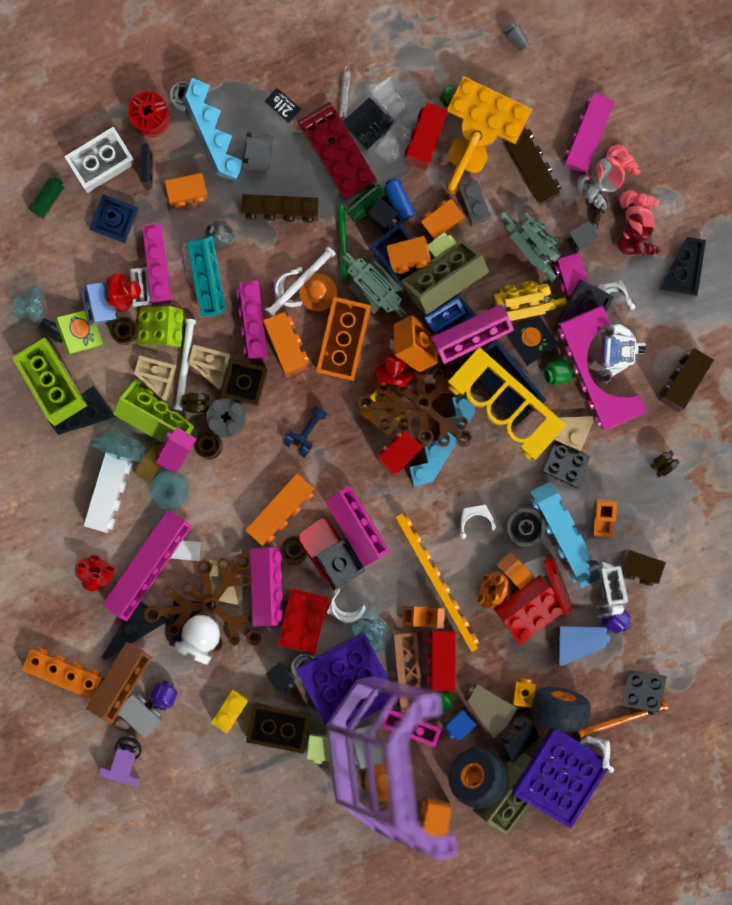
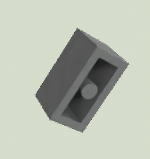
(474, 203)
(582, 237)

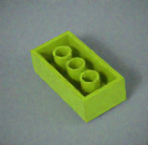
(49, 381)

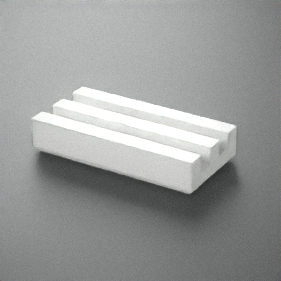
(132, 275)

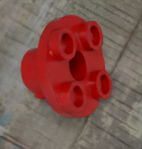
(121, 291)
(393, 372)
(94, 572)

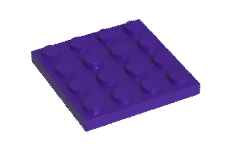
(336, 671)
(560, 777)

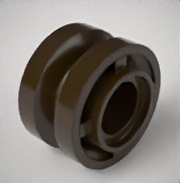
(126, 339)
(195, 402)
(216, 449)
(665, 463)
(287, 557)

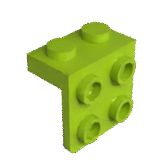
(160, 326)

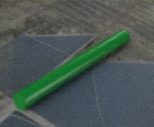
(342, 242)

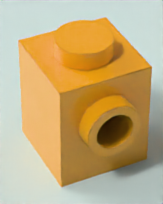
(523, 693)

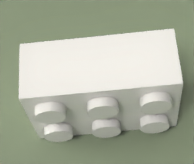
(100, 159)

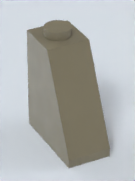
(490, 709)

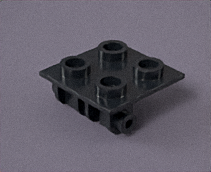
(368, 123)
(566, 464)
(644, 691)

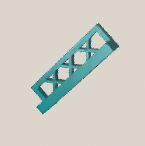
(206, 276)

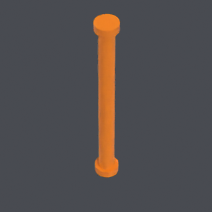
(617, 721)

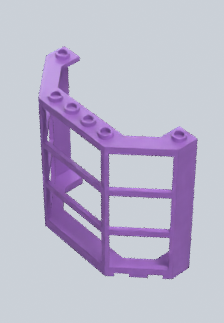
(398, 821)

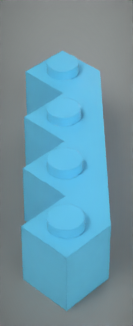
(204, 121)
(436, 454)
(562, 527)

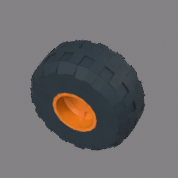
(561, 709)
(478, 778)

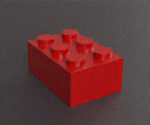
(425, 136)
(399, 453)
(529, 609)
(303, 621)
(442, 660)

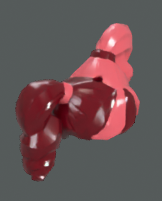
(638, 224)

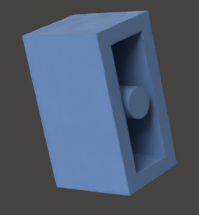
(96, 305)

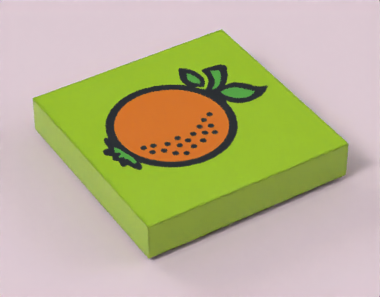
(77, 334)

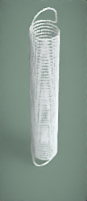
(343, 94)

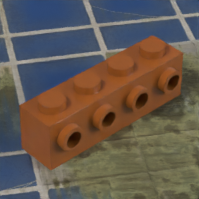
(118, 683)

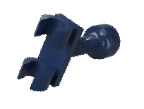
(318, 414)

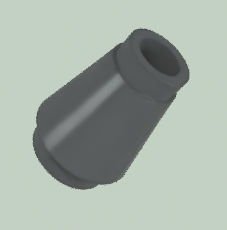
(516, 35)

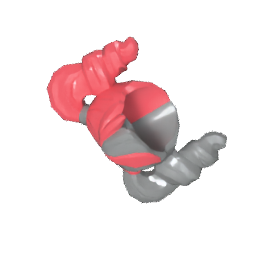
(607, 175)

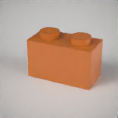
(186, 190)
(442, 220)
(409, 255)

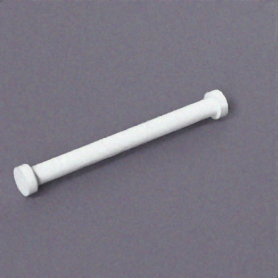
(305, 276)
(184, 363)

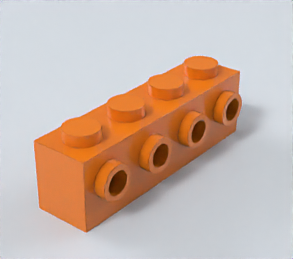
(280, 509)
(61, 673)

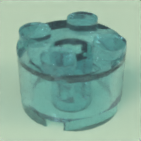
(160, 495)

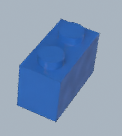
(459, 725)

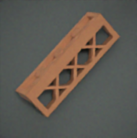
(400, 663)

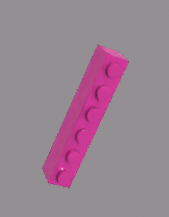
(147, 565)

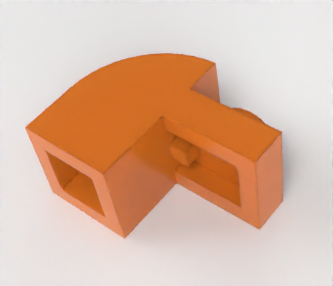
(604, 517)
(515, 571)
(423, 616)

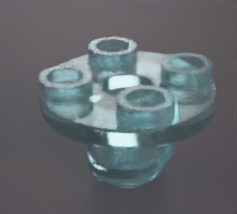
(30, 304)
(374, 630)

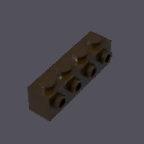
(533, 167)
(279, 207)

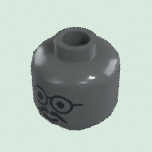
(222, 234)

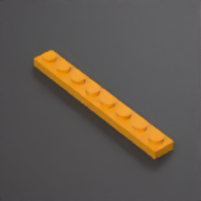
(442, 589)

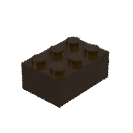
(685, 379)
(278, 727)

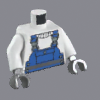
(617, 350)
(612, 587)

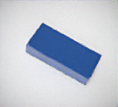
(444, 314)

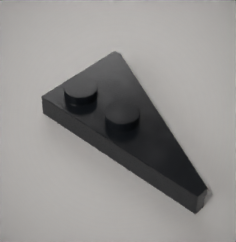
(133, 629)

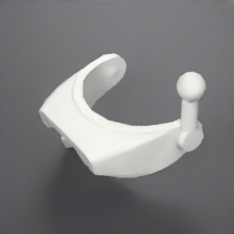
(279, 283)
(618, 287)
(472, 511)
(345, 617)
(591, 742)

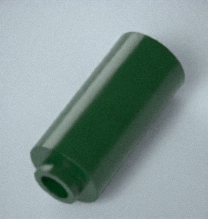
(46, 197)
(360, 206)

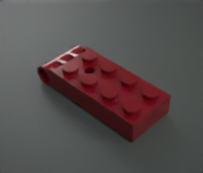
(343, 158)

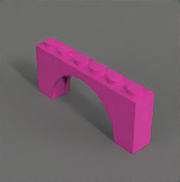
(578, 335)

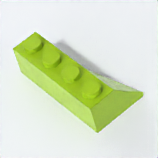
(149, 414)

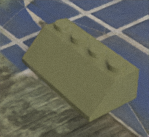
(445, 276)
(509, 808)

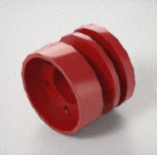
(154, 123)

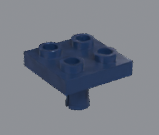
(114, 218)

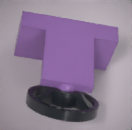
(123, 762)

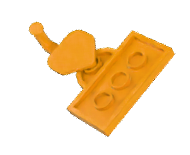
(487, 114)

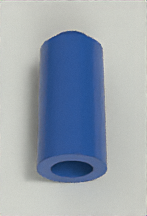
(399, 199)

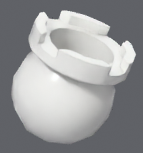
(199, 637)

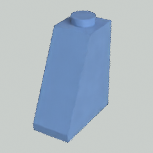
(580, 641)

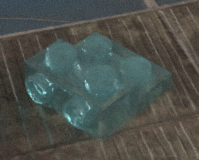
(119, 446)

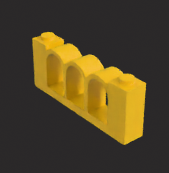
(471, 371)

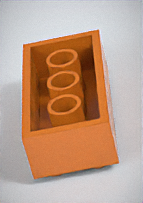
(344, 338)

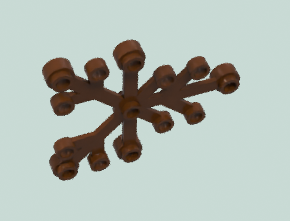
(397, 406)
(187, 608)

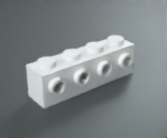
(107, 493)

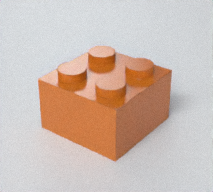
(414, 343)

